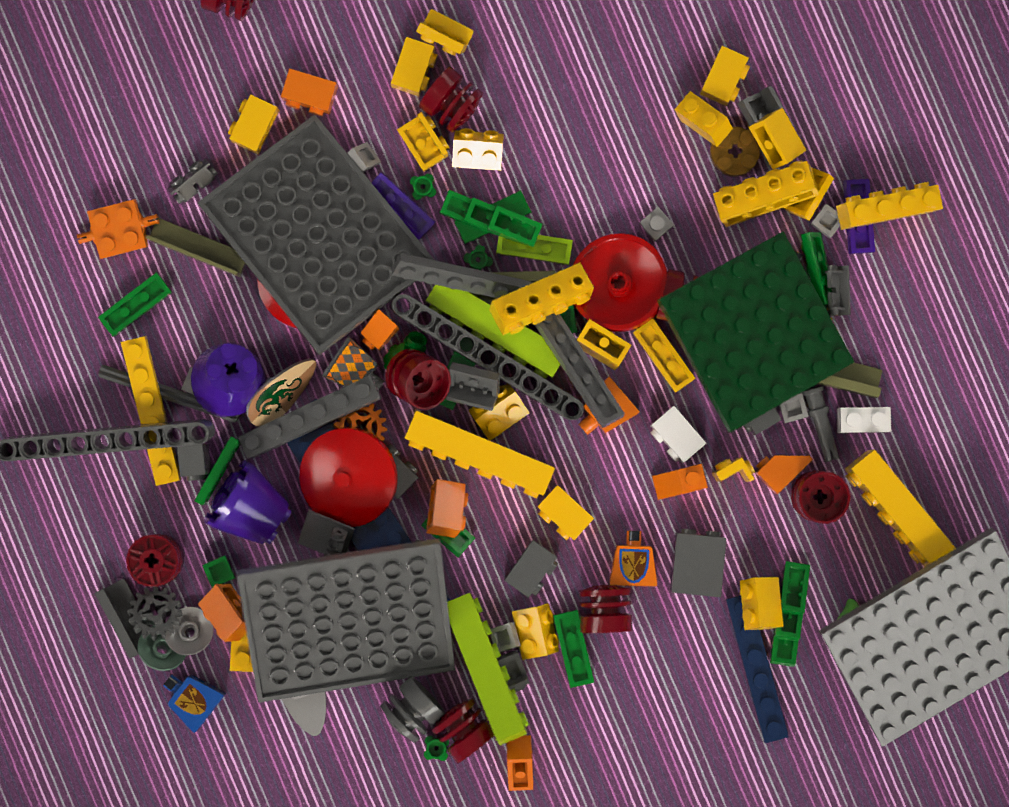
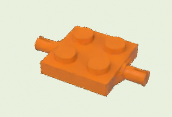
(118, 228)

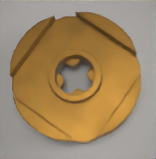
(746, 160)

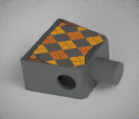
(351, 365)

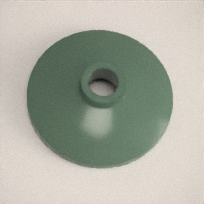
(148, 653)

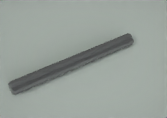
(167, 393)

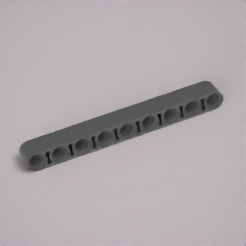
(499, 361)
(116, 439)

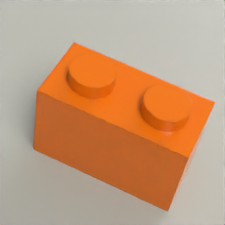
(309, 92)
(446, 508)
(225, 612)

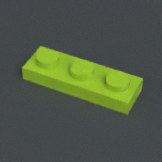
(545, 249)

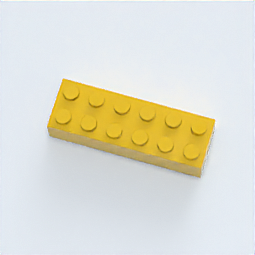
(479, 453)
(898, 508)

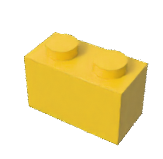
(413, 67)
(724, 76)
(703, 119)
(253, 124)
(777, 138)
(602, 344)
(565, 513)
(761, 603)

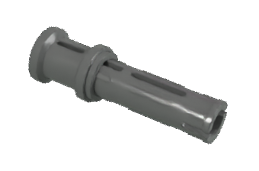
(819, 411)

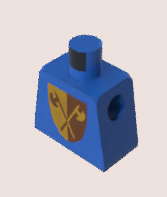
(193, 699)

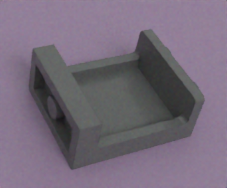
(698, 563)

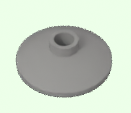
(191, 620)

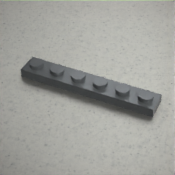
(455, 276)
(580, 370)
(309, 417)

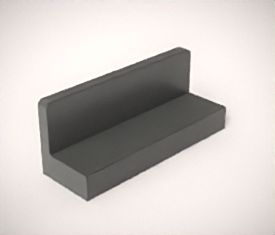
(115, 603)

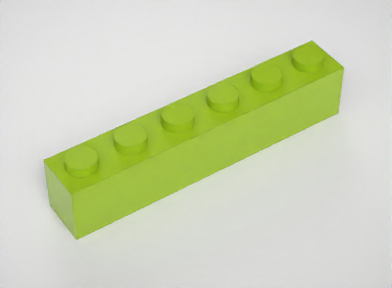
(474, 314)
(485, 669)

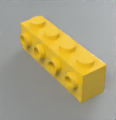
(766, 193)
(888, 207)
(541, 299)

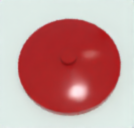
(626, 281)
(348, 476)

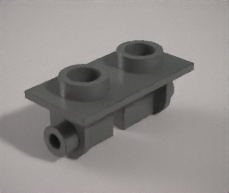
(184, 185)
(839, 298)

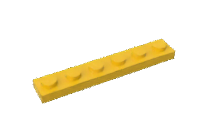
(149, 406)

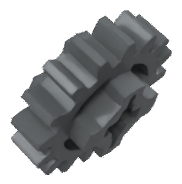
(166, 608)

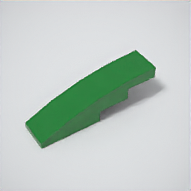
(491, 218)
(793, 603)

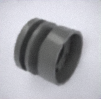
(412, 709)

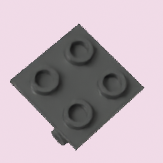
(325, 534)

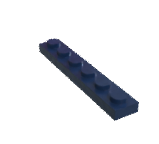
(758, 675)

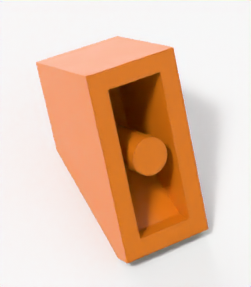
(379, 331)
(780, 470)
(679, 481)
(520, 764)

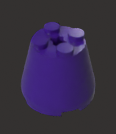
(224, 393)
(248, 506)

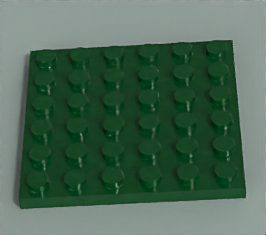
(755, 331)

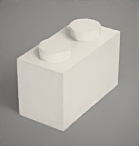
(864, 420)
(677, 435)

